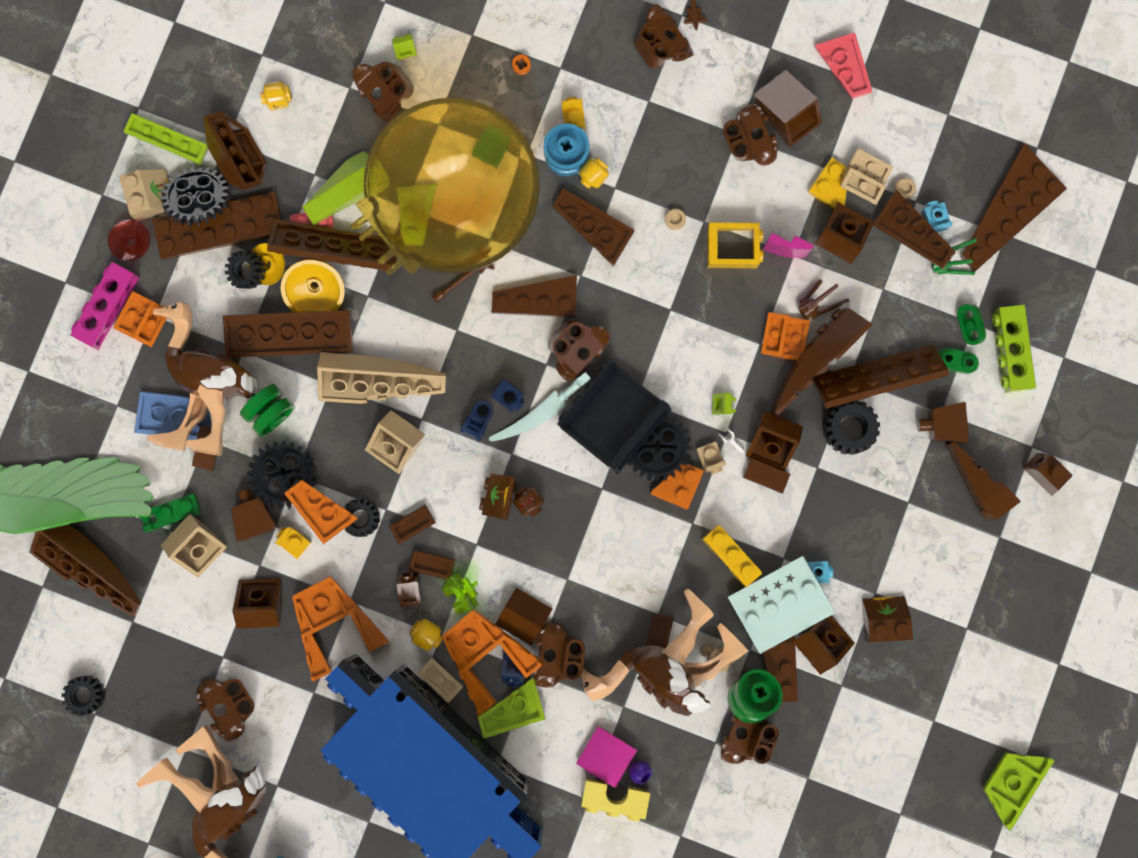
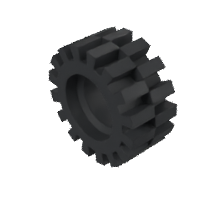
(235, 265)
(373, 518)
(71, 700)

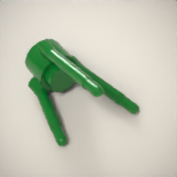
(935, 269)

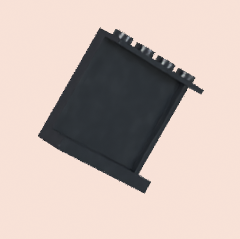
(613, 416)

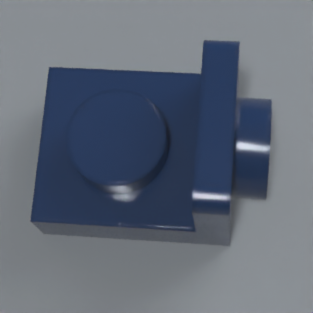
(510, 673)

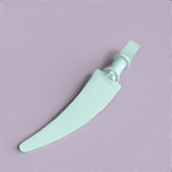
(543, 412)

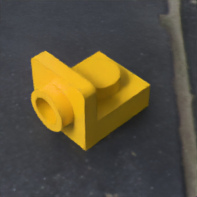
(573, 112)
(292, 541)

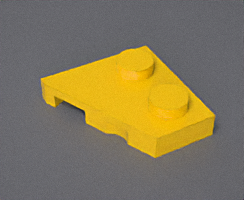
(827, 185)

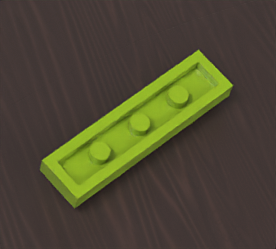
(166, 139)

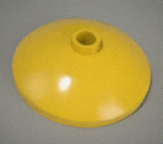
(303, 296)

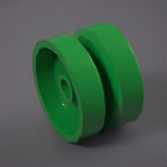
(267, 410)
(754, 696)

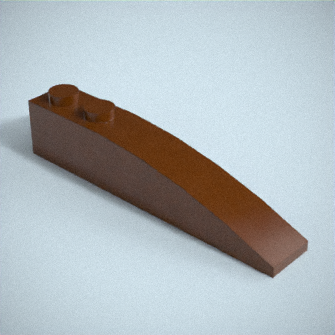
(829, 344)
(78, 559)

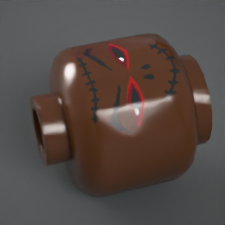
(528, 501)

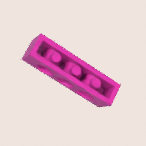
(115, 301)

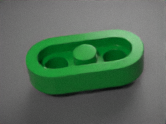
(971, 324)
(958, 360)

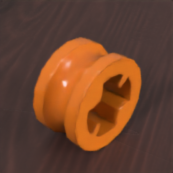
(516, 68)

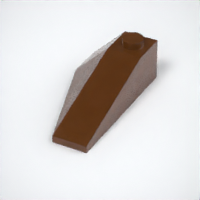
(989, 496)

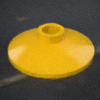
(276, 271)

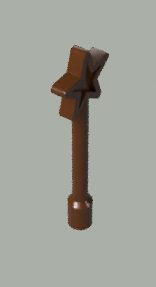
(694, 15)
(441, 294)

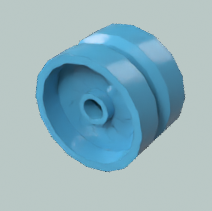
(566, 137)

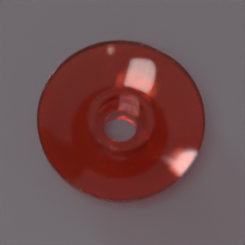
(120, 236)

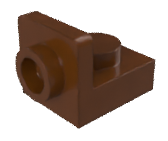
(408, 589)

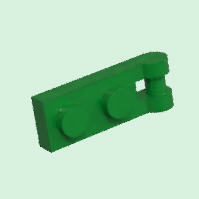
(172, 512)

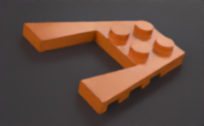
(322, 606)
(471, 641)

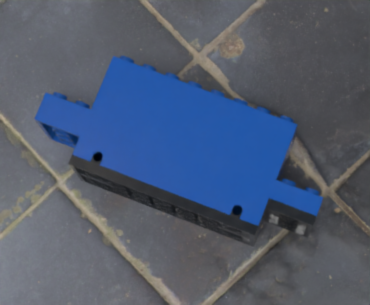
(427, 766)

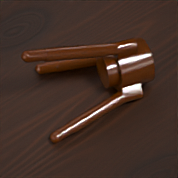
(808, 308)

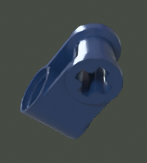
(477, 422)

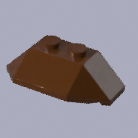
(234, 151)

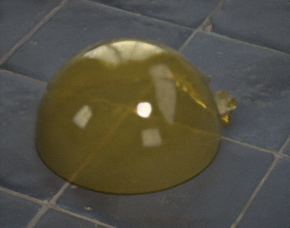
(449, 187)

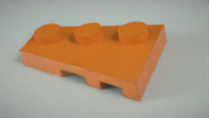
(319, 511)

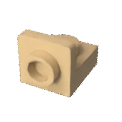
(711, 458)

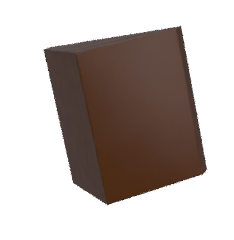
(523, 616)

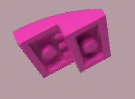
(795, 249)
(606, 756)

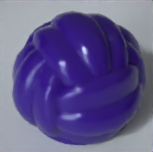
(640, 772)

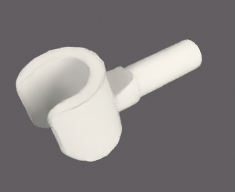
(729, 438)

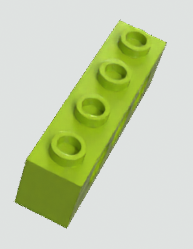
(1020, 339)

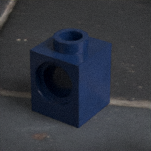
(504, 388)

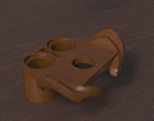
(653, 41)
(370, 77)
(762, 150)
(569, 364)
(554, 637)
(231, 724)
(738, 750)

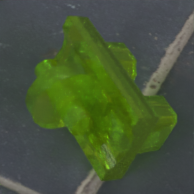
(463, 590)

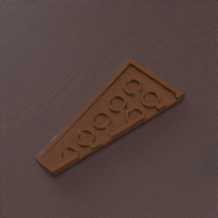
(1018, 200)

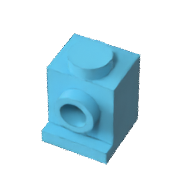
(939, 224)
(827, 570)

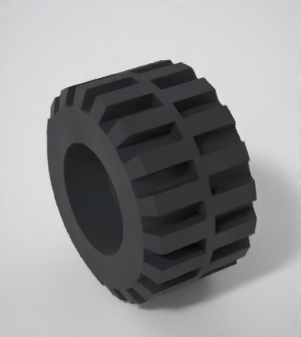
(867, 420)

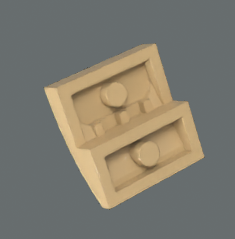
(866, 176)

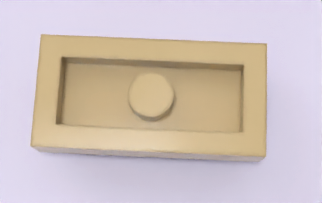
(440, 680)

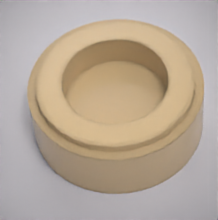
(905, 187)
(675, 219)

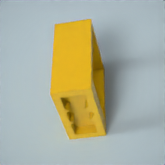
(712, 245)

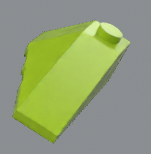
(339, 191)

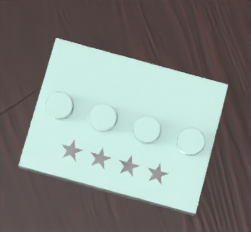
(781, 604)

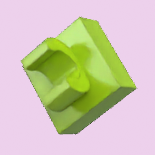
(404, 47)
(722, 404)

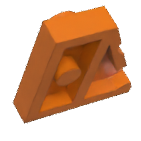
(681, 488)

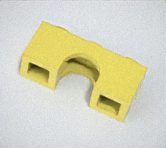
(632, 805)

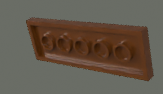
(240, 223)
(327, 245)
(288, 333)
(880, 376)

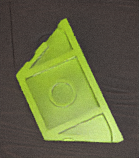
(1014, 784)

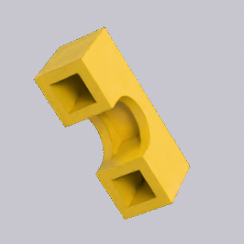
(732, 555)

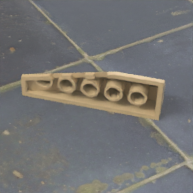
(365, 378)

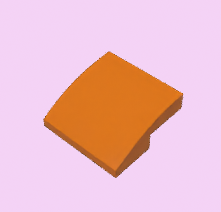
(138, 319)
(785, 336)

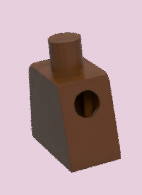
(946, 424)
(1048, 473)
(252, 517)

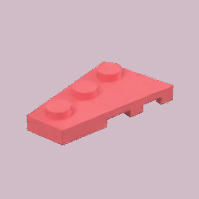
(846, 63)

